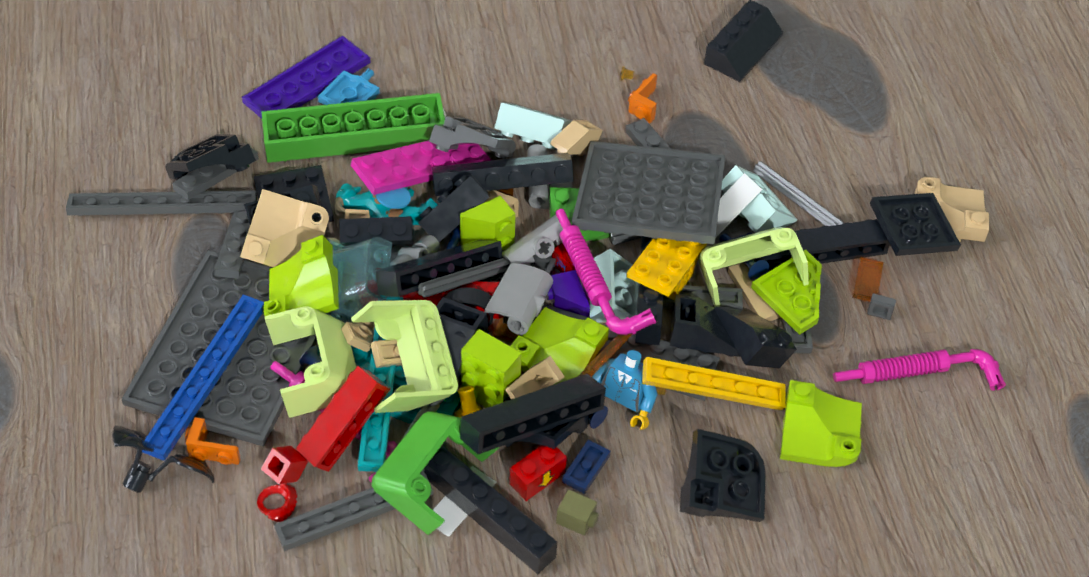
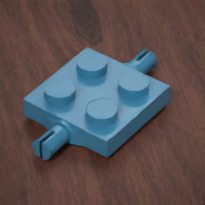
(349, 89)

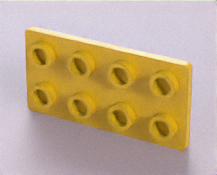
(666, 265)

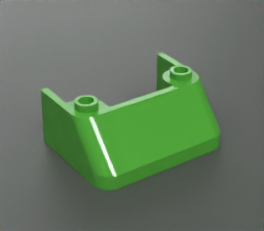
(400, 476)

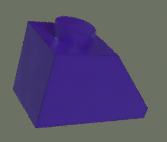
(568, 293)

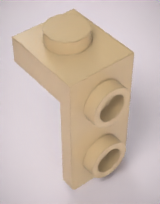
(537, 377)

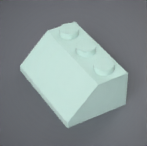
(529, 124)
(765, 209)
(622, 289)

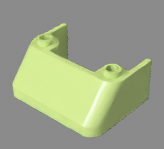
(750, 248)
(421, 350)
(321, 378)

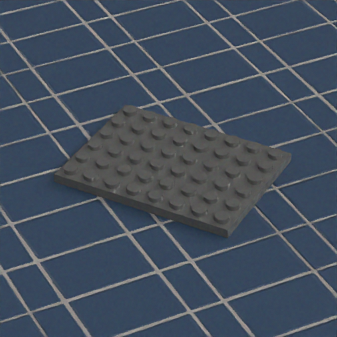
(248, 392)

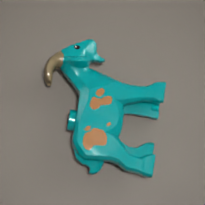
(349, 198)

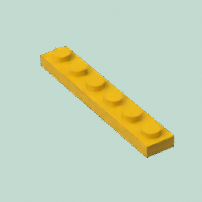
(713, 383)

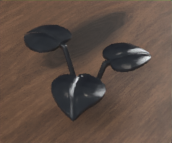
(140, 471)

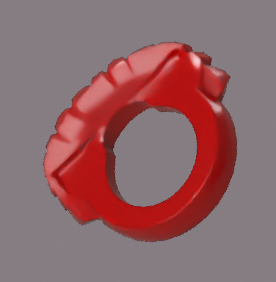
(281, 513)

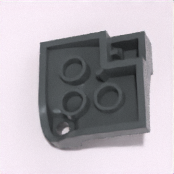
(463, 131)

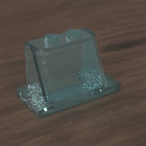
(357, 274)

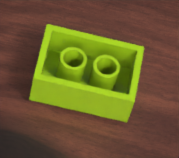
(489, 368)

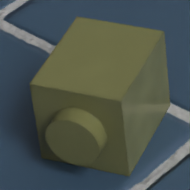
(577, 512)

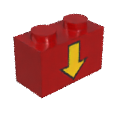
(537, 471)

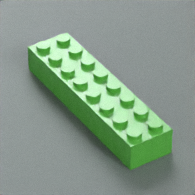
(350, 127)

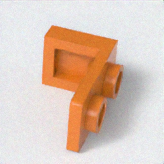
(638, 100)
(202, 450)

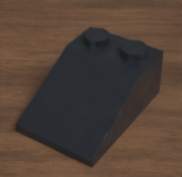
(756, 338)

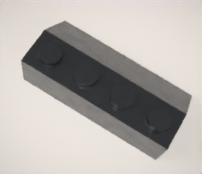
(743, 41)

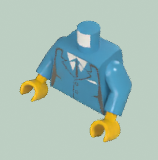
(624, 385)

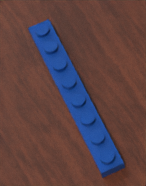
(204, 377)

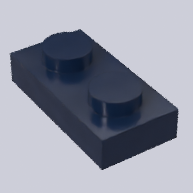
(586, 466)

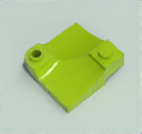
(305, 280)
(566, 339)
(819, 427)

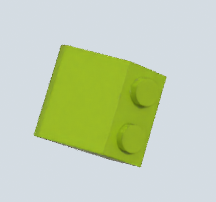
(489, 222)

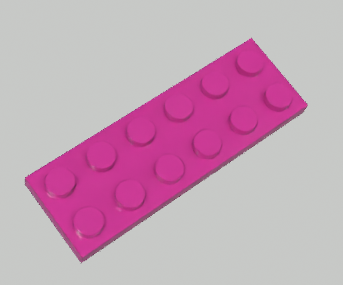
(410, 164)

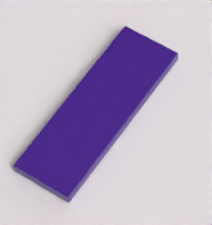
(307, 77)

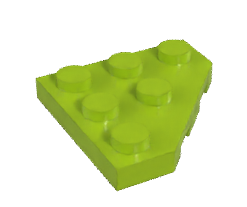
(788, 296)

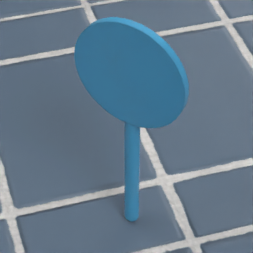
(394, 199)

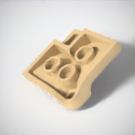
(961, 206)
(280, 228)

